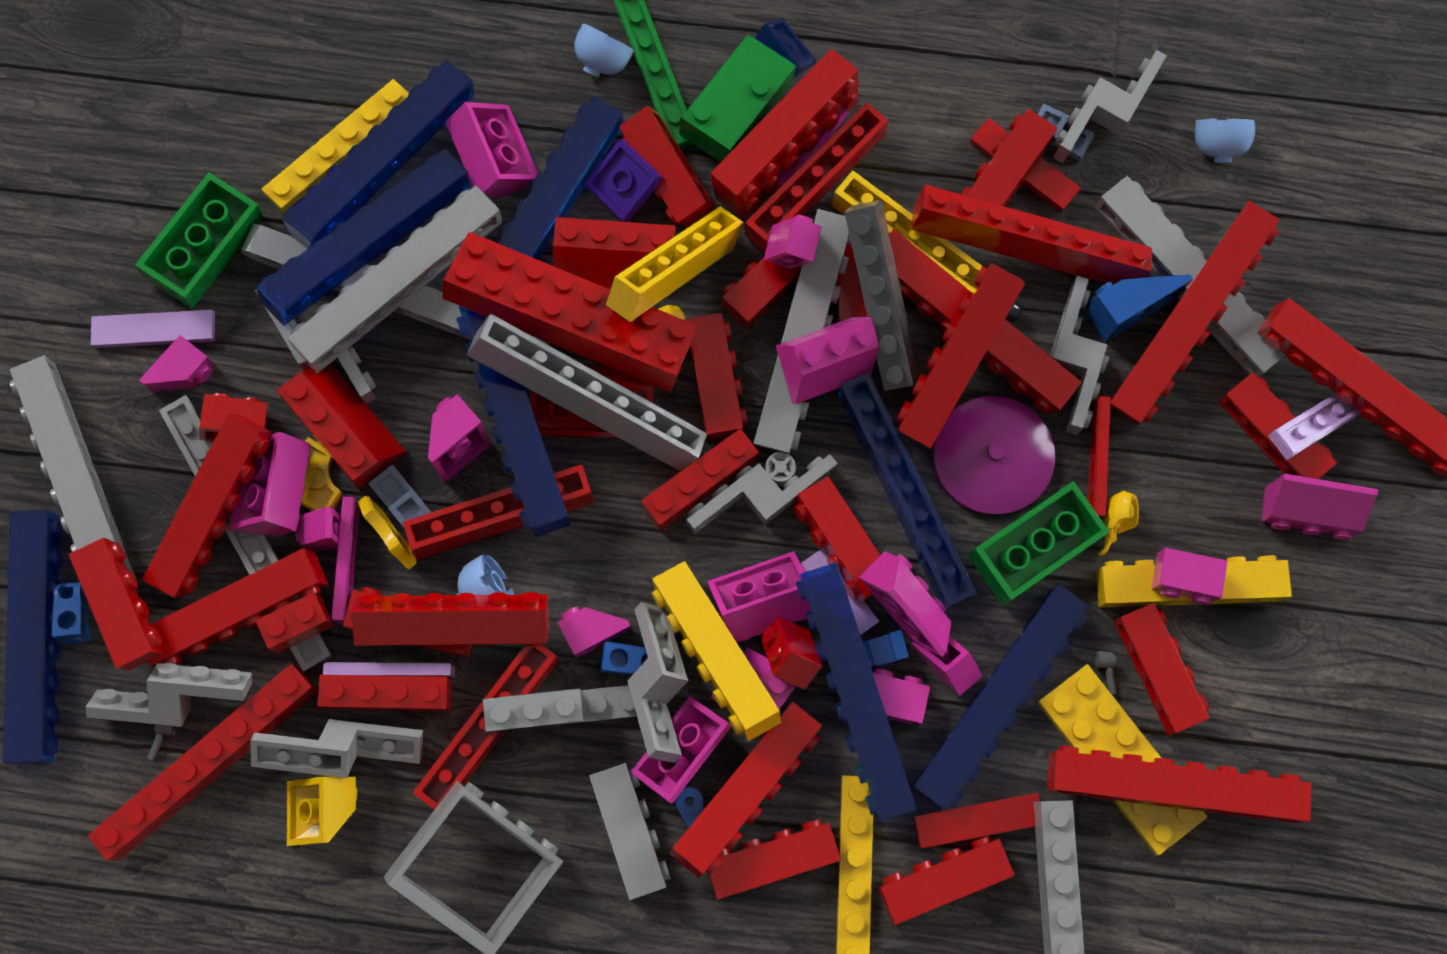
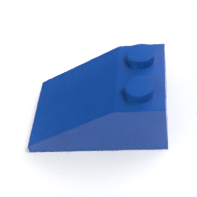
(1130, 301)

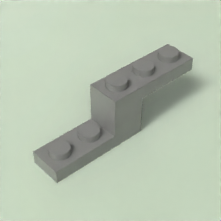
(1108, 105)
(1079, 356)
(348, 359)
(759, 493)
(657, 683)
(169, 694)
(558, 708)
(336, 748)

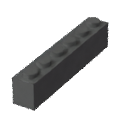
(882, 294)

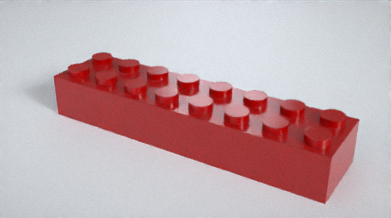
(566, 311)

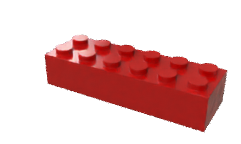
(786, 134)
(961, 354)

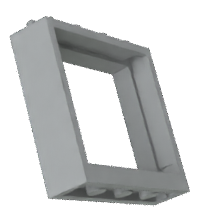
(520, 903)

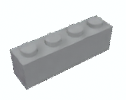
(628, 831)

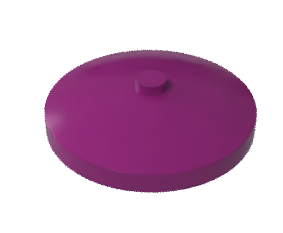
(993, 456)

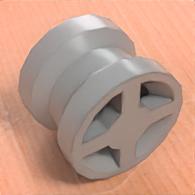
(783, 464)

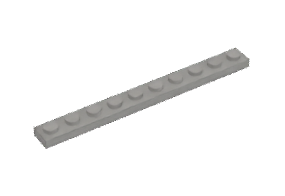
(252, 548)

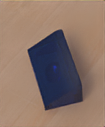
(782, 39)

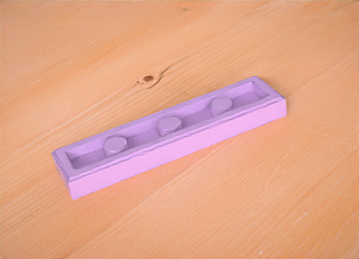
(152, 328)
(1312, 426)
(390, 669)

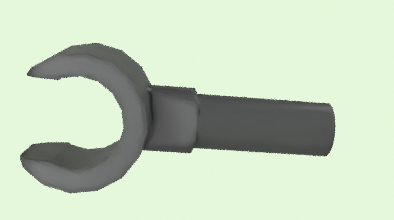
(1107, 660)
(160, 731)

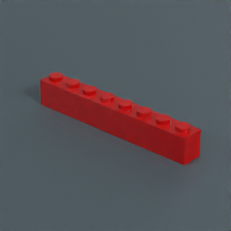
(1029, 237)
(1194, 312)
(1010, 352)
(1358, 382)
(202, 764)
(1179, 786)

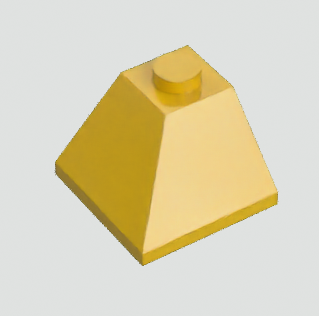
(318, 808)

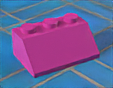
(492, 148)
(828, 357)
(455, 437)
(275, 492)
(1317, 506)
(759, 594)
(908, 602)
(697, 735)

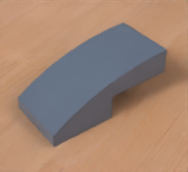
(1060, 120)
(398, 495)

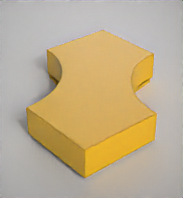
(318, 484)
(381, 523)

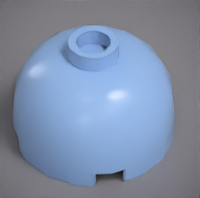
(600, 52)
(1224, 138)
(482, 577)

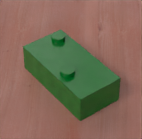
(737, 98)
(199, 240)
(1038, 543)

